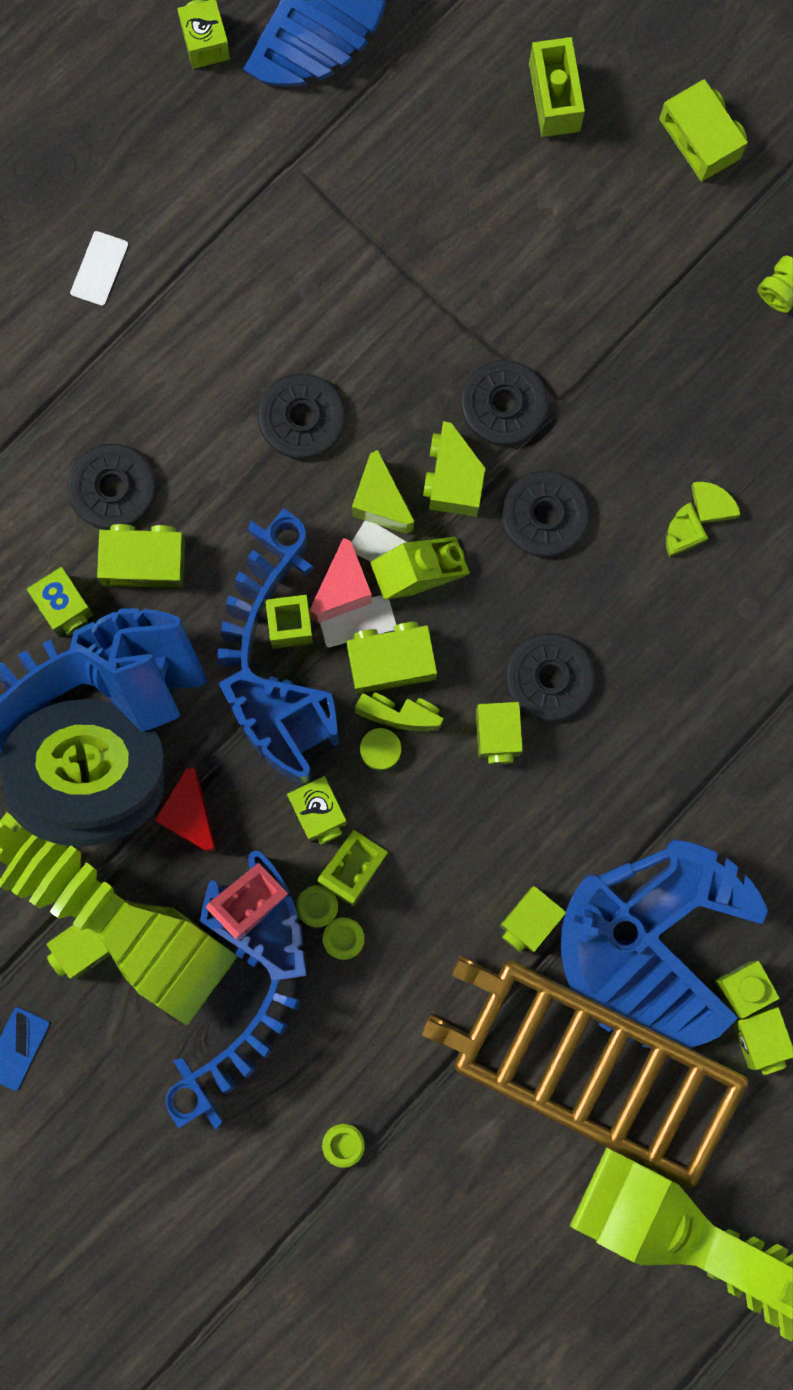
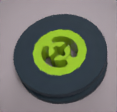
(45, 780)

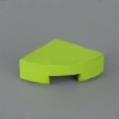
(713, 503)
(684, 531)

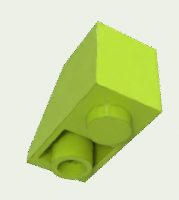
(457, 474)
(419, 567)

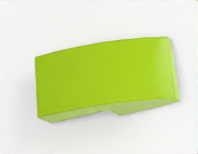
(412, 717)

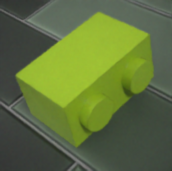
(556, 87)
(703, 129)
(141, 557)
(391, 658)

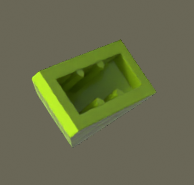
(379, 498)
(352, 867)

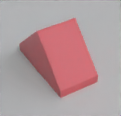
(342, 587)
(246, 901)

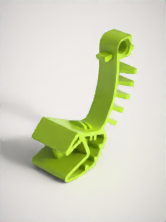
(152, 945)
(658, 1224)

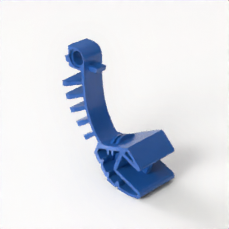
(124, 655)
(274, 715)
(277, 946)

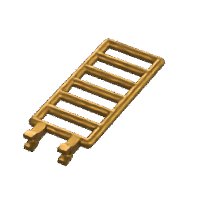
(577, 1120)

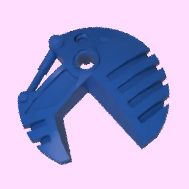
(311, 39)
(640, 973)

